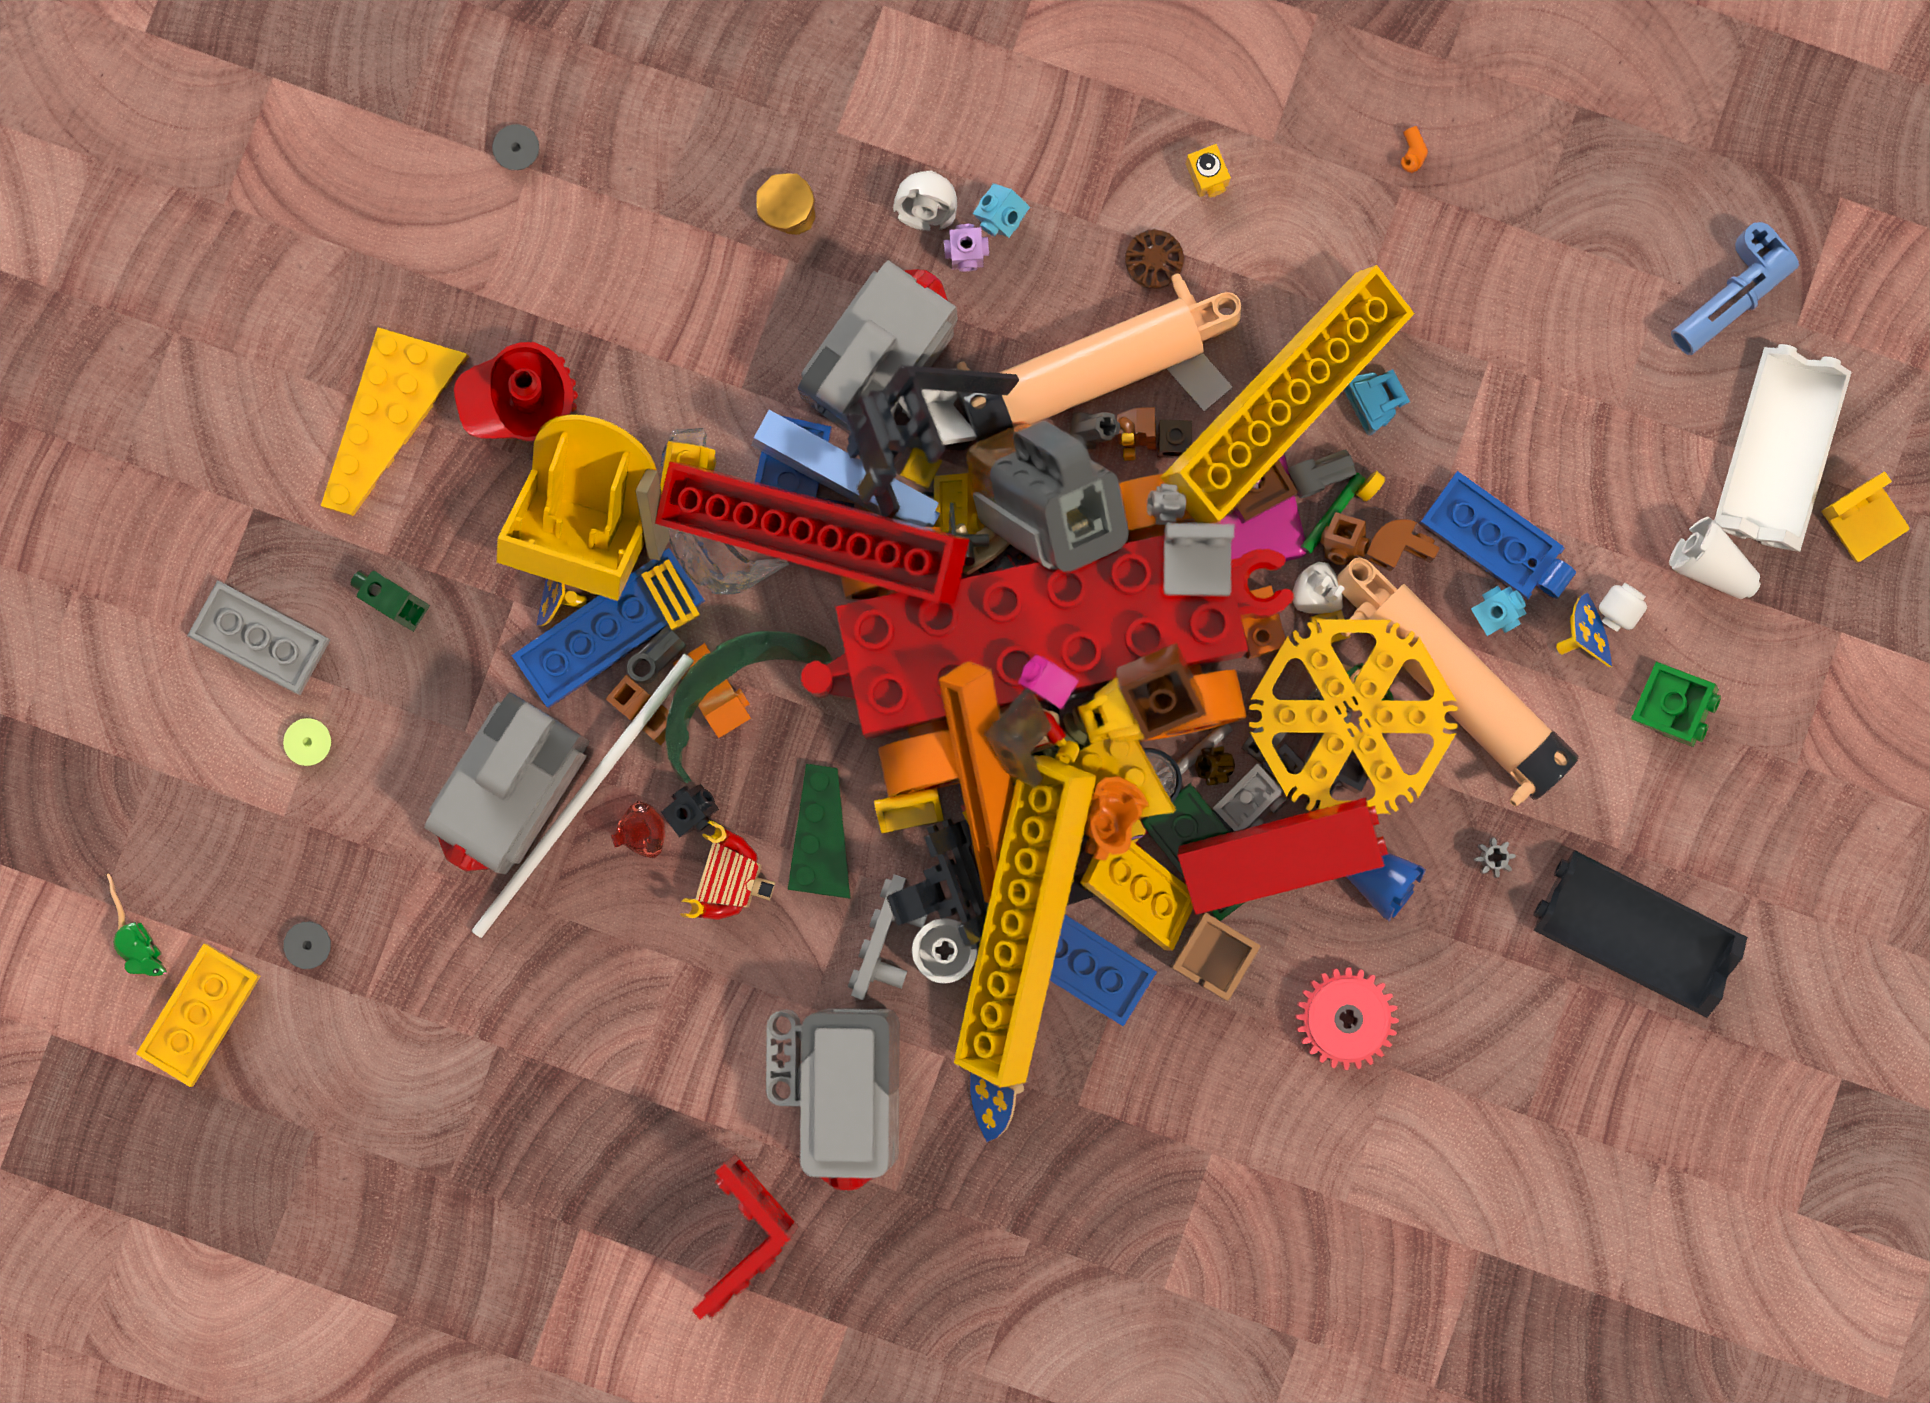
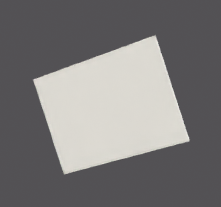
(1201, 380)

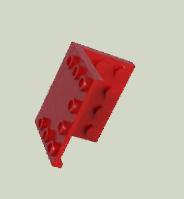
(754, 1203)

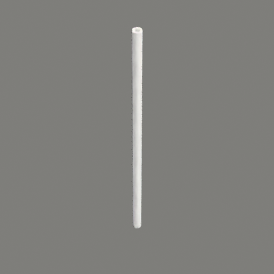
(582, 795)

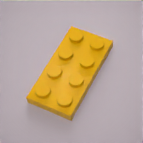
(1142, 894)
(198, 1015)

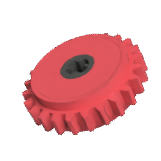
(1366, 1006)

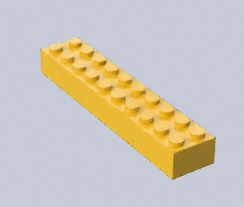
(1288, 395)
(1024, 923)

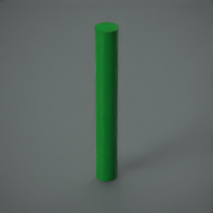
(1337, 506)

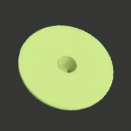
(307, 742)

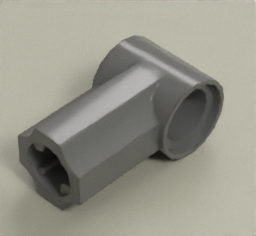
(1093, 428)
(1313, 476)
(658, 653)

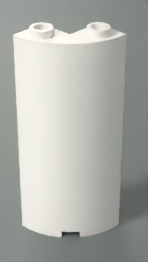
(1782, 448)

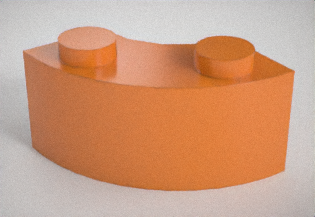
(722, 705)

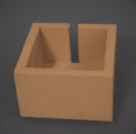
(1215, 956)

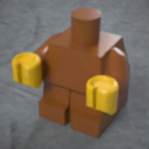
(1137, 429)

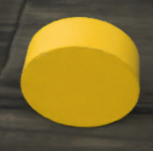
(1371, 486)

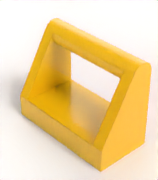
(908, 810)

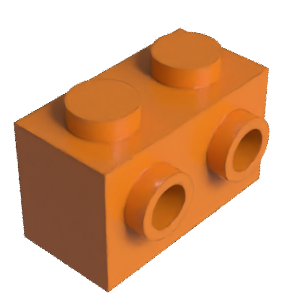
(1264, 634)

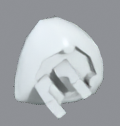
(1318, 590)

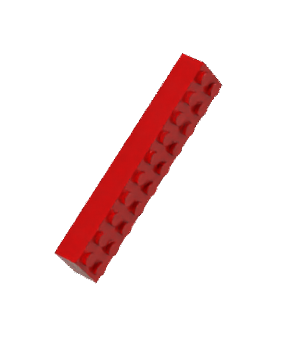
(813, 532)

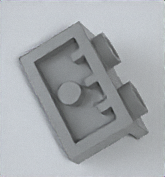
(1251, 799)

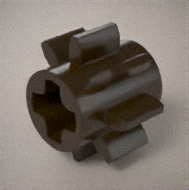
(1215, 765)

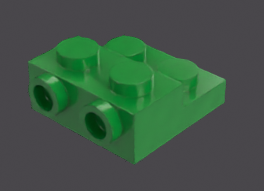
(1676, 704)

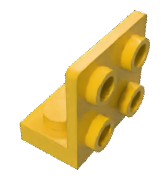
(1866, 518)

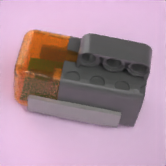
(1047, 496)

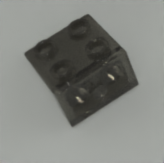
(1017, 735)

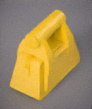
(1117, 717)

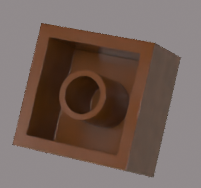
(1161, 691)

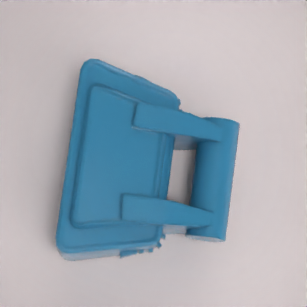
(1371, 400)

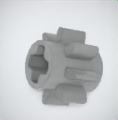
(1166, 504)
(1490, 865)

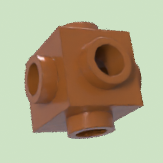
(1344, 539)

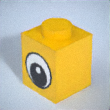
(1208, 171)

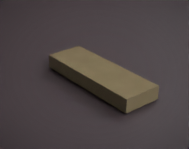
(648, 499)

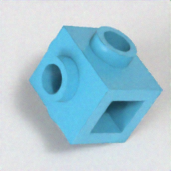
(1000, 211)
(1489, 612)

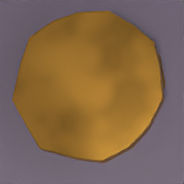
(786, 204)

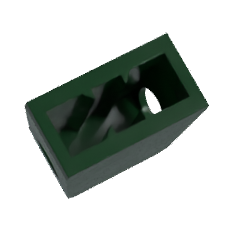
(389, 598)

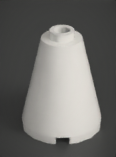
(1715, 561)

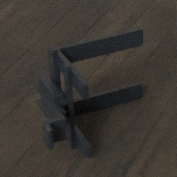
(883, 442)
(928, 894)

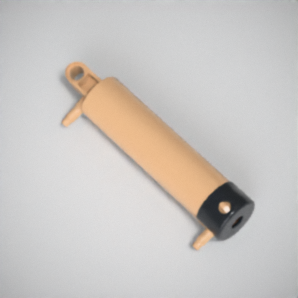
(1102, 361)
(1484, 704)

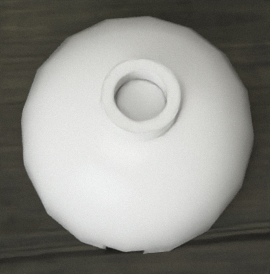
(925, 201)

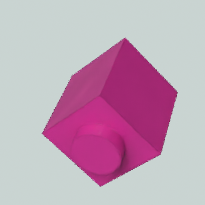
(1048, 681)

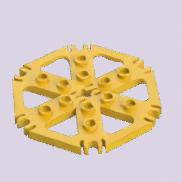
(1368, 690)

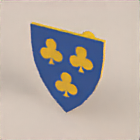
(552, 597)
(1587, 632)

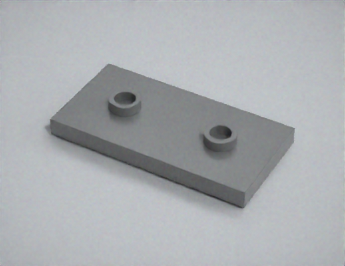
(258, 637)

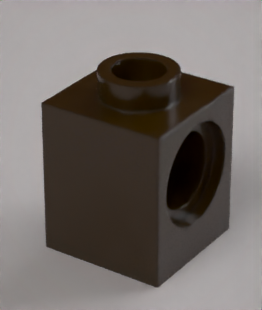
(1174, 438)

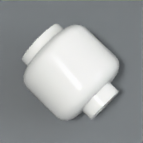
(1622, 607)

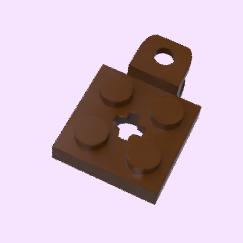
(1273, 490)

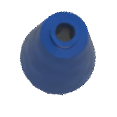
(1388, 886)

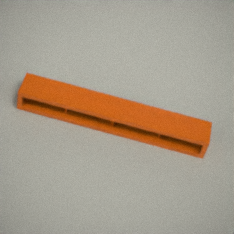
(984, 783)

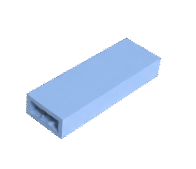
(835, 468)

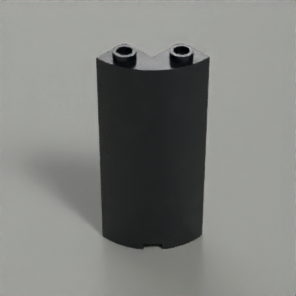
(1639, 933)

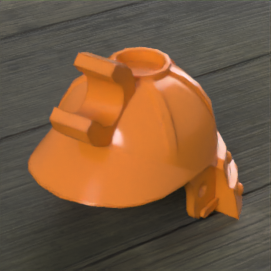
(1110, 817)

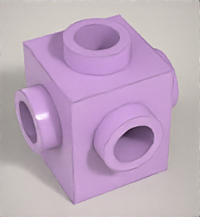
(969, 258)

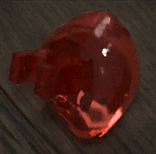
(641, 830)

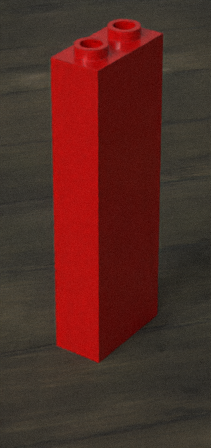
(1282, 855)

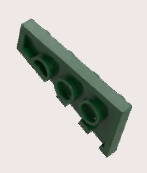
(819, 845)

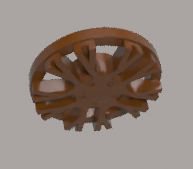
(1154, 258)

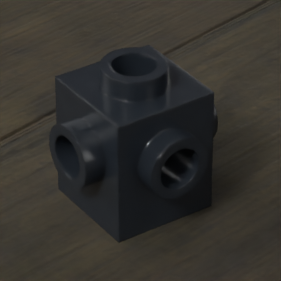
(690, 810)

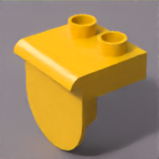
(579, 507)

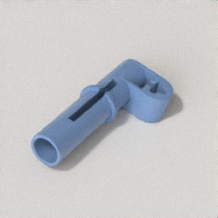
(1765, 273)

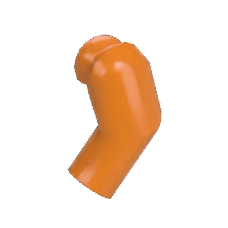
(1417, 150)

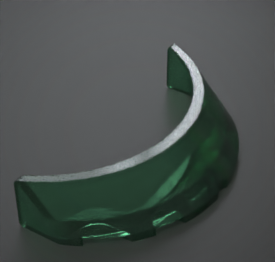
(720, 665)

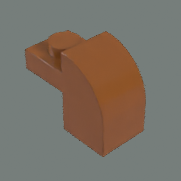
(1395, 537)
(630, 699)

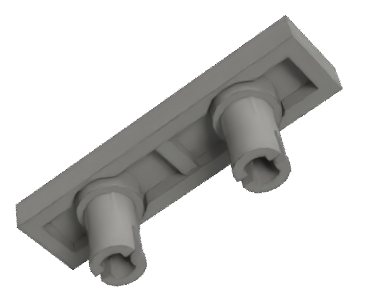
(872, 967)

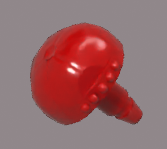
(515, 393)

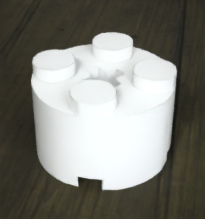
(930, 962)

